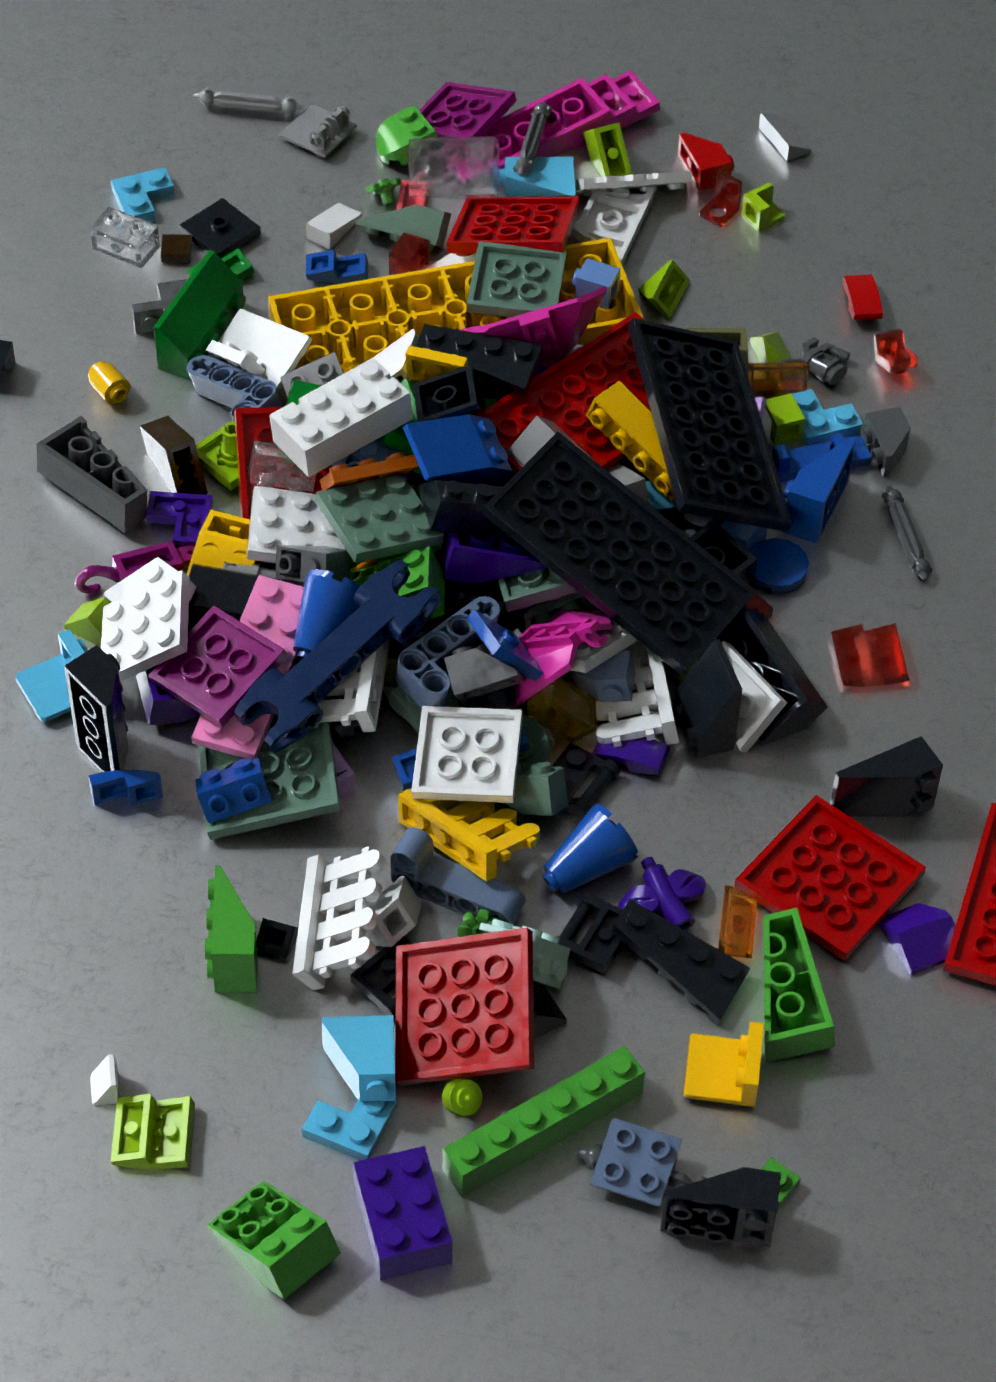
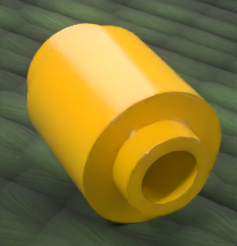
(108, 382)

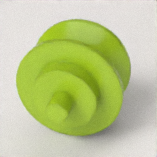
(462, 1097)

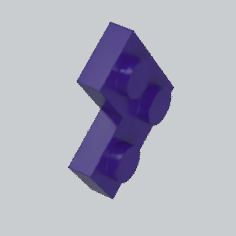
(183, 510)

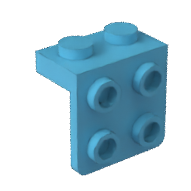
(46, 682)

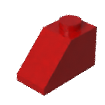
(703, 159)

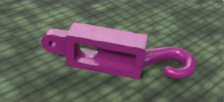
(129, 562)

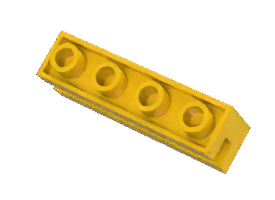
(632, 432)

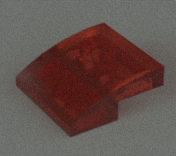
(870, 656)

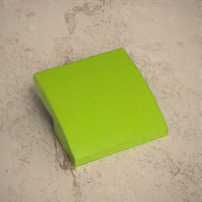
(153, 1132)

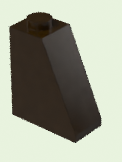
(174, 456)

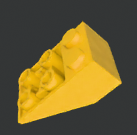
(221, 540)

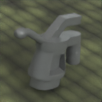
(823, 361)

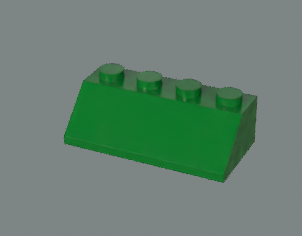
(197, 315)

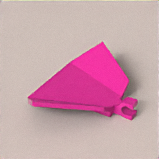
(554, 326)
(556, 643)

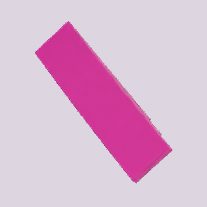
(575, 110)

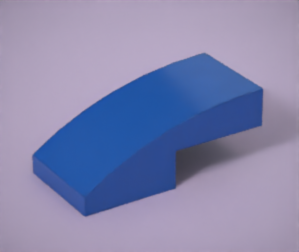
(329, 269)
(137, 785)

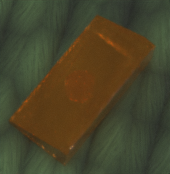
(777, 379)
(737, 923)

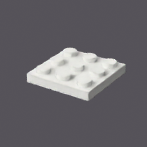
(286, 519)
(148, 625)
(467, 754)

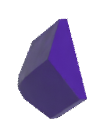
(919, 935)

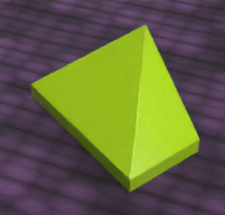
(666, 288)
(769, 348)

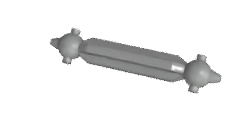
(248, 101)

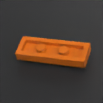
(369, 470)

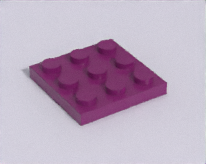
(466, 109)
(218, 666)

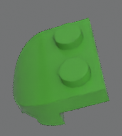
(395, 131)

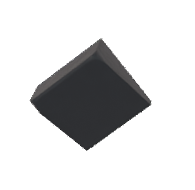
(276, 939)

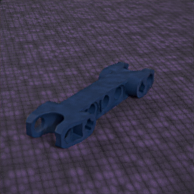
(299, 691)

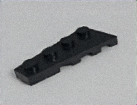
(494, 357)
(692, 964)

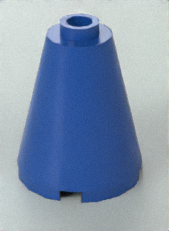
(322, 609)
(589, 852)

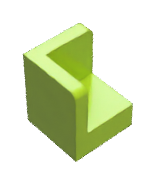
(760, 209)
(786, 419)

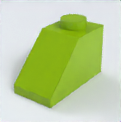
(608, 150)

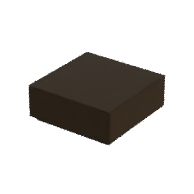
(176, 248)

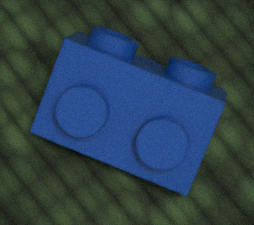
(232, 789)

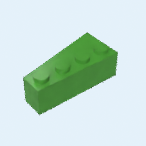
(793, 995)

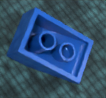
(458, 449)
(818, 490)

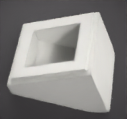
(105, 1082)

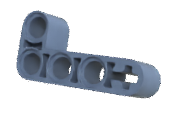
(231, 385)
(430, 666)
(451, 883)

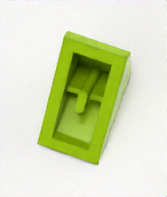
(88, 620)

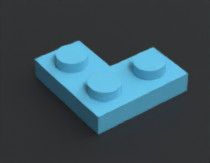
(137, 190)
(823, 423)
(351, 1132)

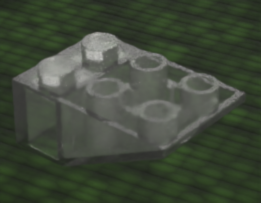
(454, 167)

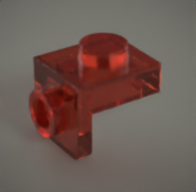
(892, 353)

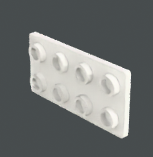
(260, 346)

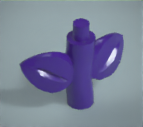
(667, 892)

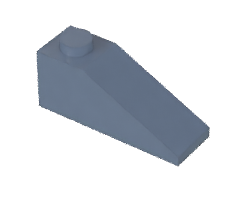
(610, 680)

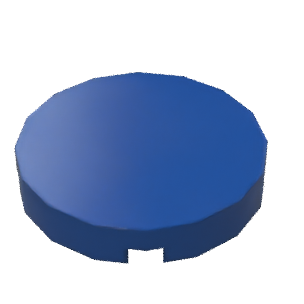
(779, 565)

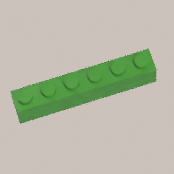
(543, 1121)

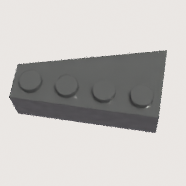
(92, 474)

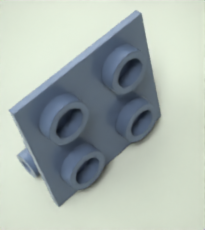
(636, 1162)

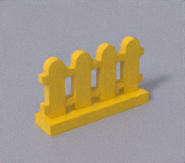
(468, 843)

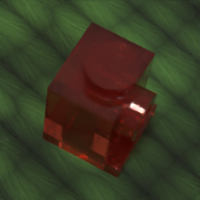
(409, 254)

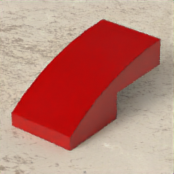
(863, 297)

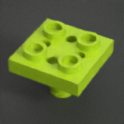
(221, 449)

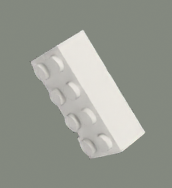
(341, 417)

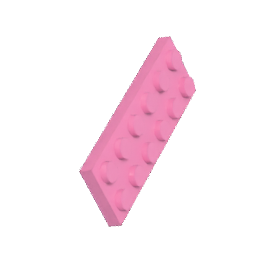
(274, 614)

